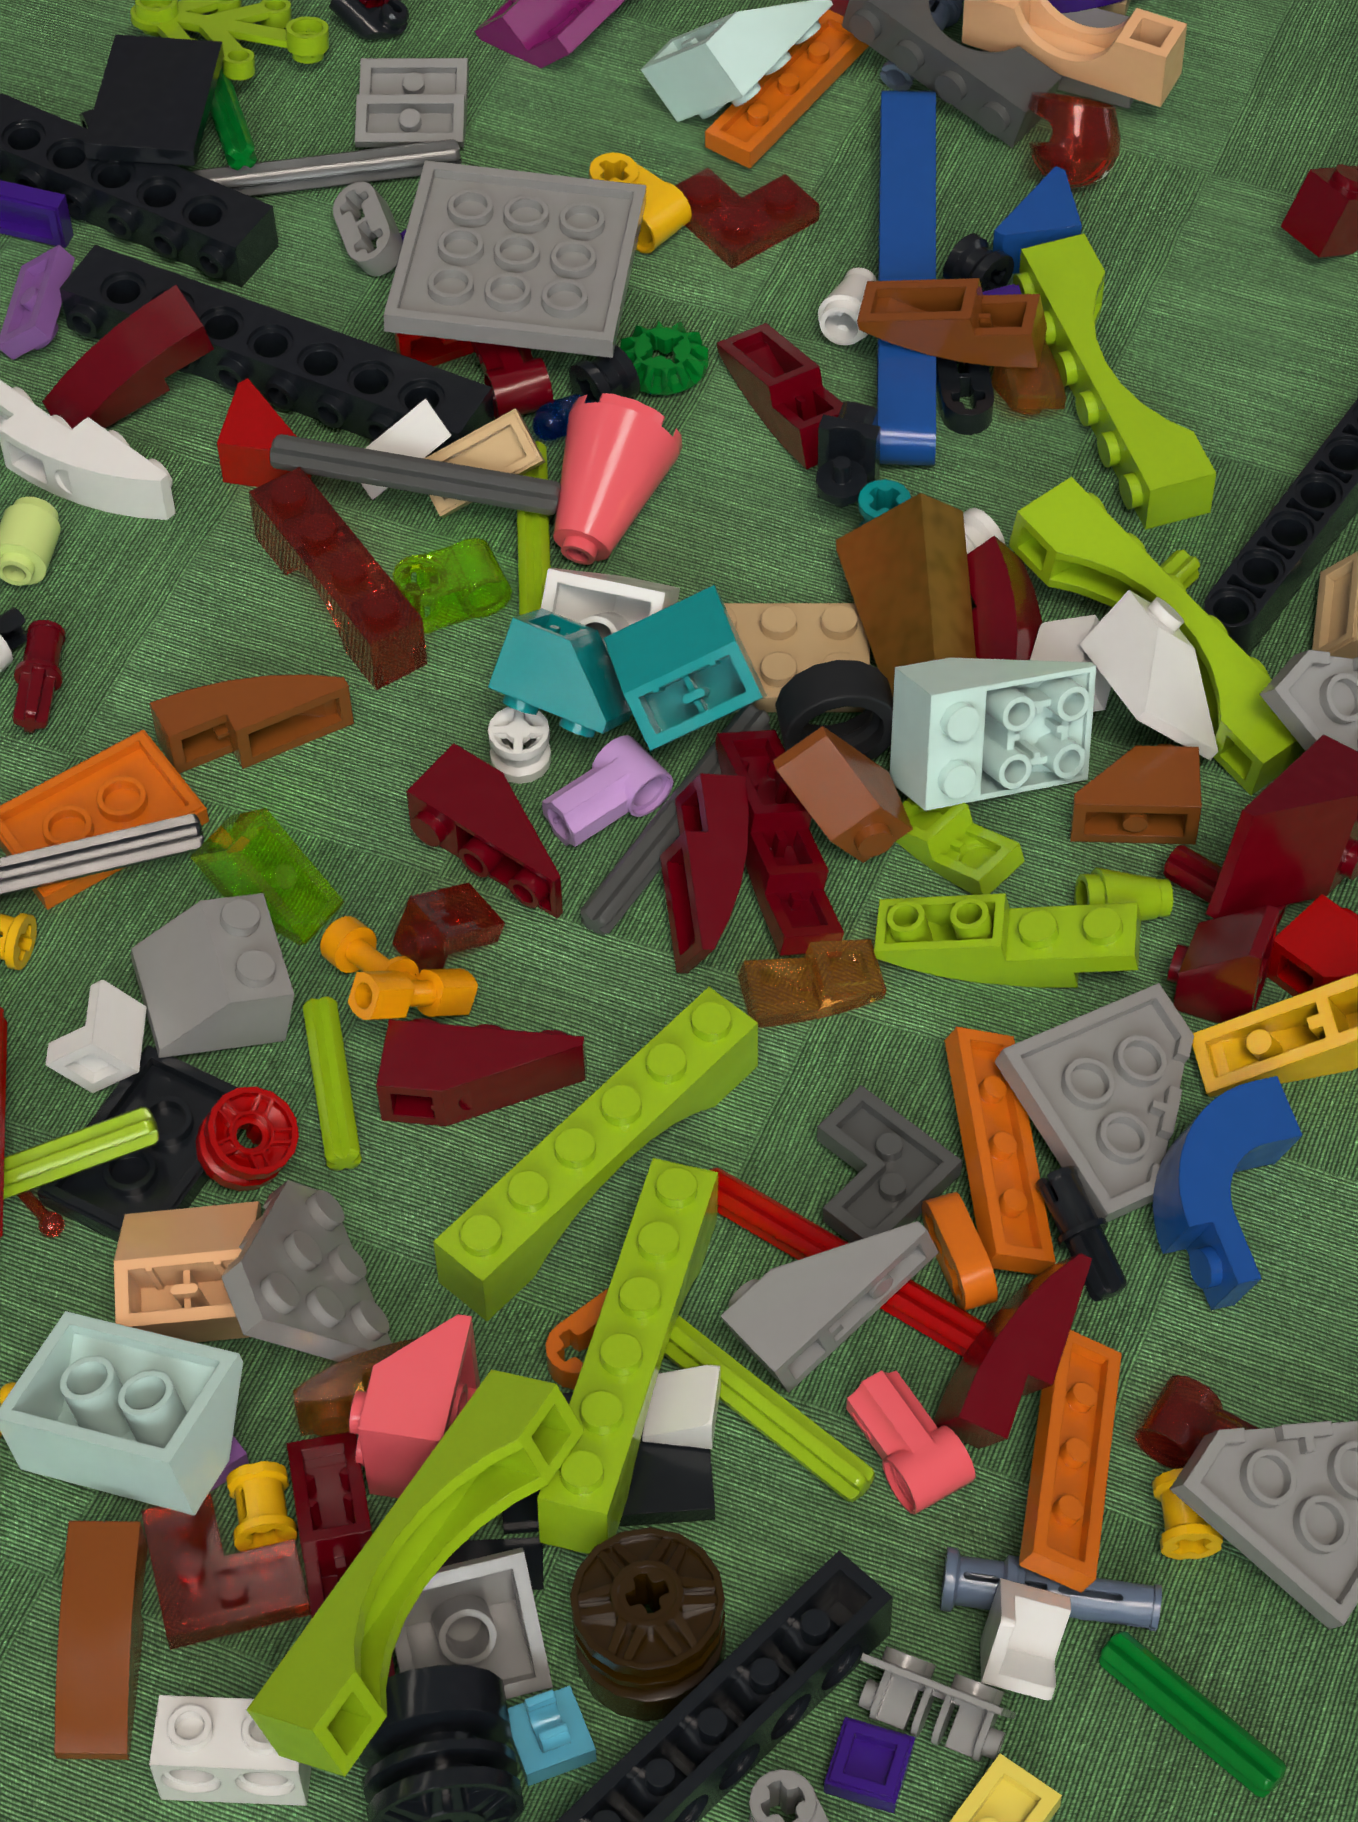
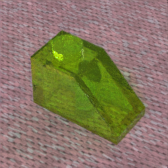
(258, 856)

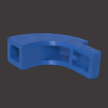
(1193, 1185)

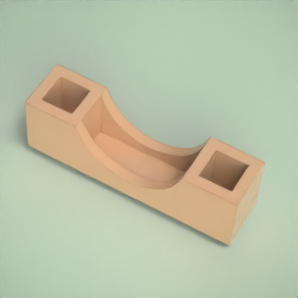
(1131, 59)

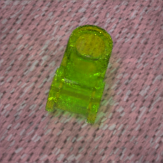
(454, 583)

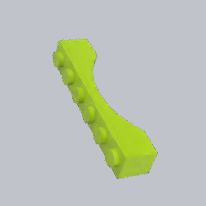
(1156, 460)
(1083, 550)
(519, 1220)
(626, 1352)
(334, 1678)

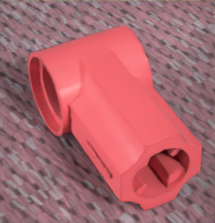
(917, 1456)

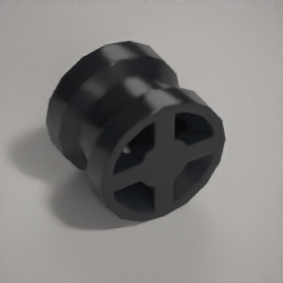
(975, 260)
(605, 375)

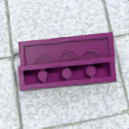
(544, 28)

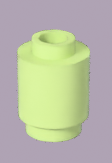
(27, 540)

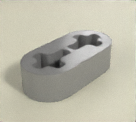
(359, 233)

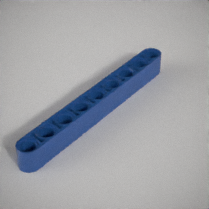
(907, 253)

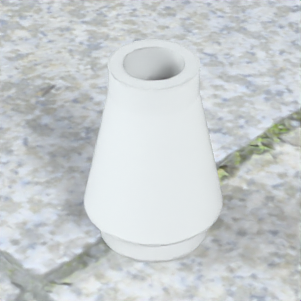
(841, 308)

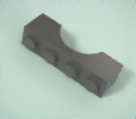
(980, 84)

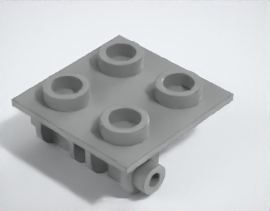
(898, 1690)

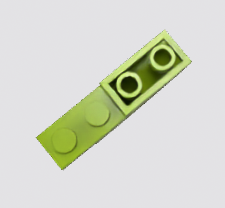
(995, 944)

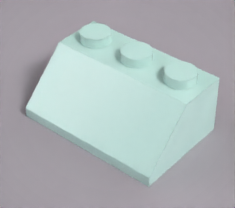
(125, 1412)

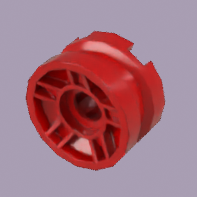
(267, 1123)

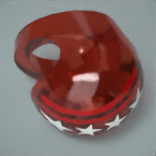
(1083, 137)

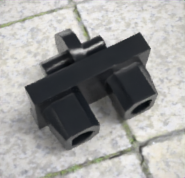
(847, 453)

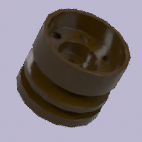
(641, 1659)

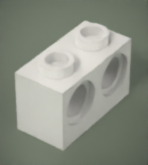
(219, 1754)

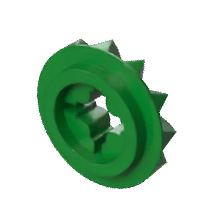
(660, 374)

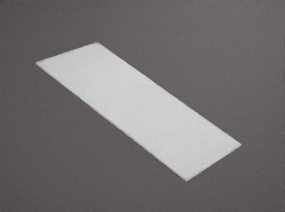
(412, 435)

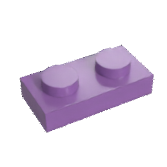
(35, 303)

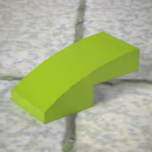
(960, 849)

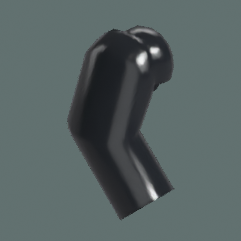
(373, 22)

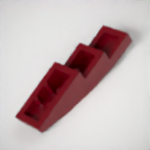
(781, 851)
(329, 1510)

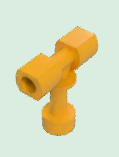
(394, 984)

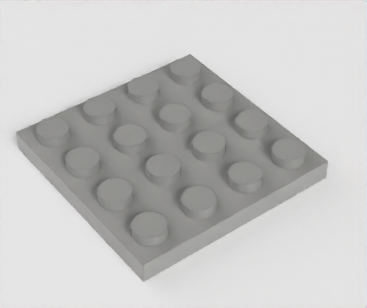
(516, 259)

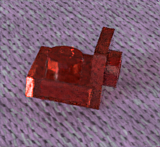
(445, 924)

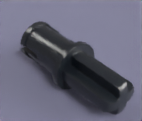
(1082, 1231)

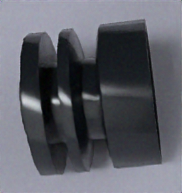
(443, 1750)

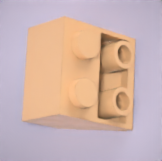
(173, 1269)

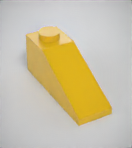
(1288, 1039)

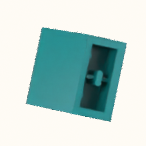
(683, 668)
(561, 670)

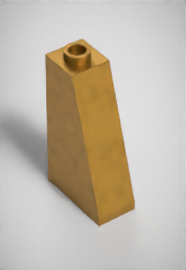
(911, 583)

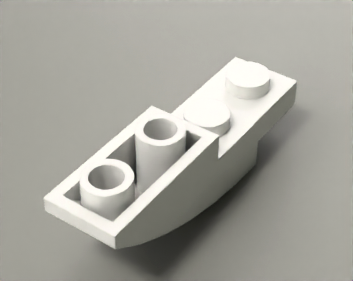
(81, 462)

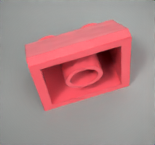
(413, 1404)

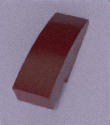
(131, 363)
(781, 388)
(1006, 603)
(705, 864)
(1013, 1355)

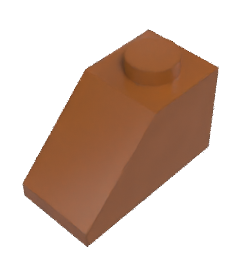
(845, 794)
(1142, 799)

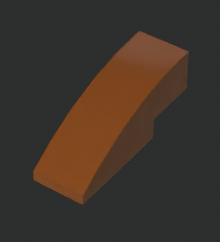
(956, 321)
(249, 717)
(99, 1639)

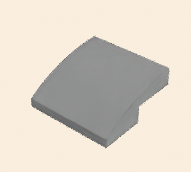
(411, 101)

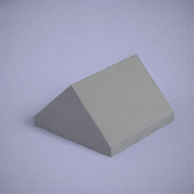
(480, 1618)

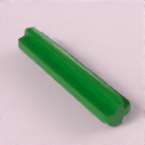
(232, 125)
(1192, 1714)

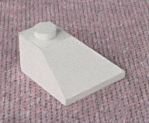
(604, 599)
(1153, 670)

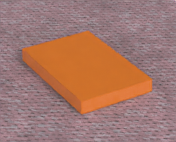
(101, 795)

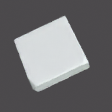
(684, 1407)

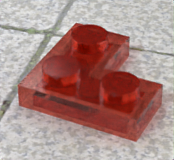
(746, 225)
(217, 1594)

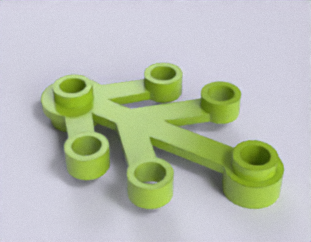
(303, 37)

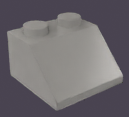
(215, 978)

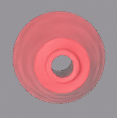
(609, 472)

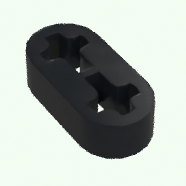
(973, 384)

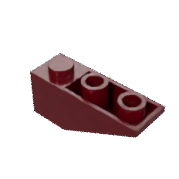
(1326, 212)
(478, 819)
(461, 1072)

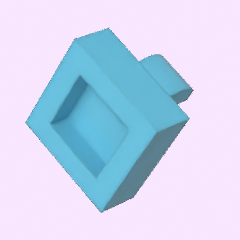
(550, 1735)

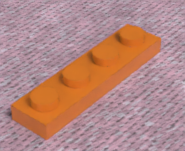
(785, 95)
(998, 1155)
(1071, 1465)

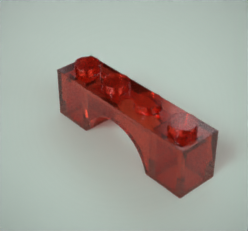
(369, 611)

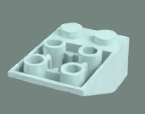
(729, 57)
(989, 728)

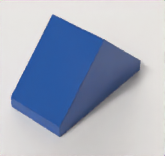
(1041, 217)

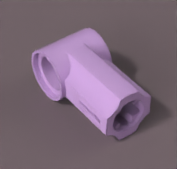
(620, 782)

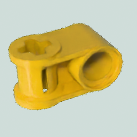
(665, 204)

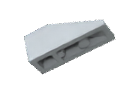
(815, 1303)

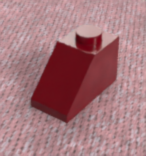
(1225, 965)

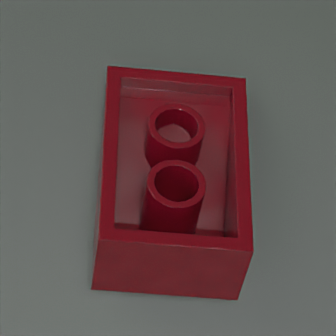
(1294, 835)

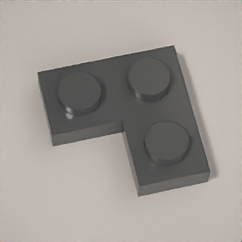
(894, 1163)

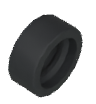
(837, 686)

